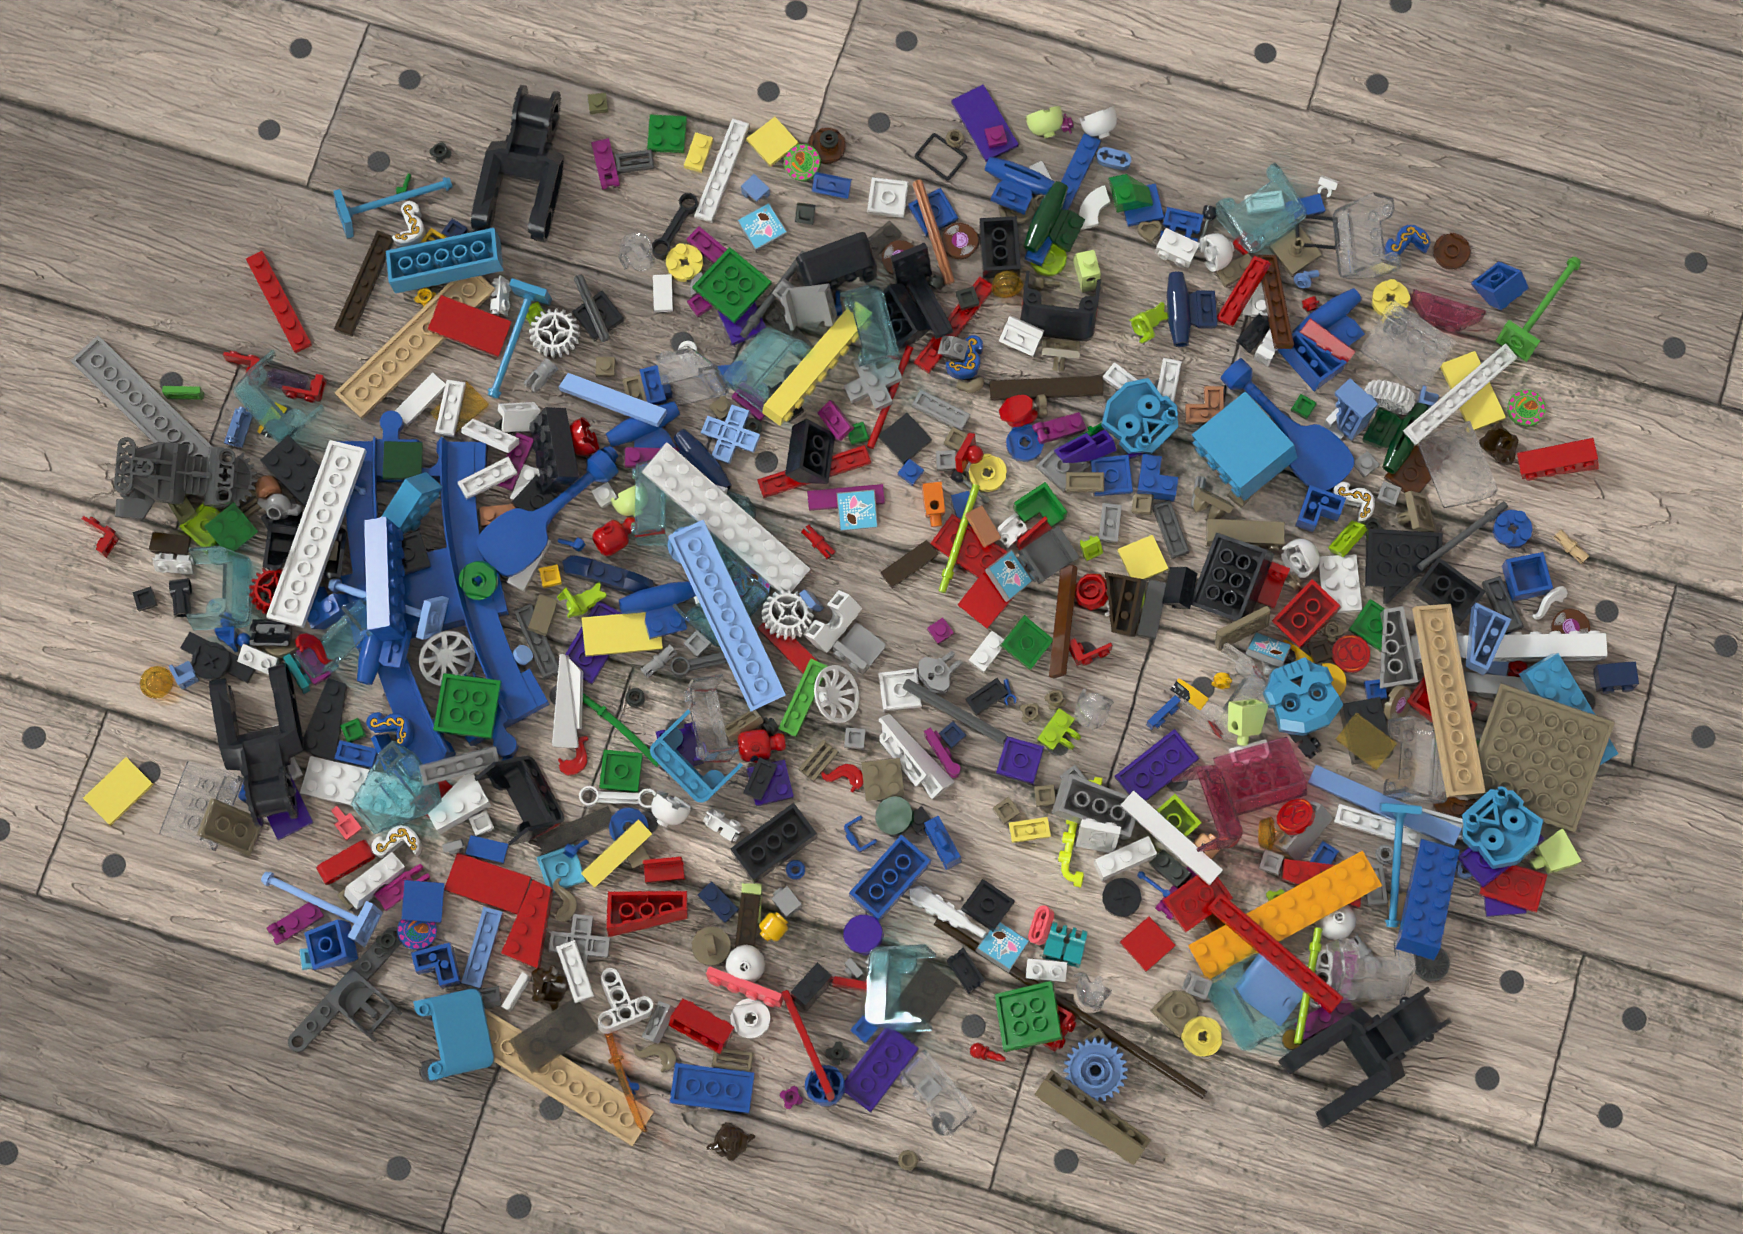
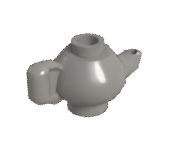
(279, 507)

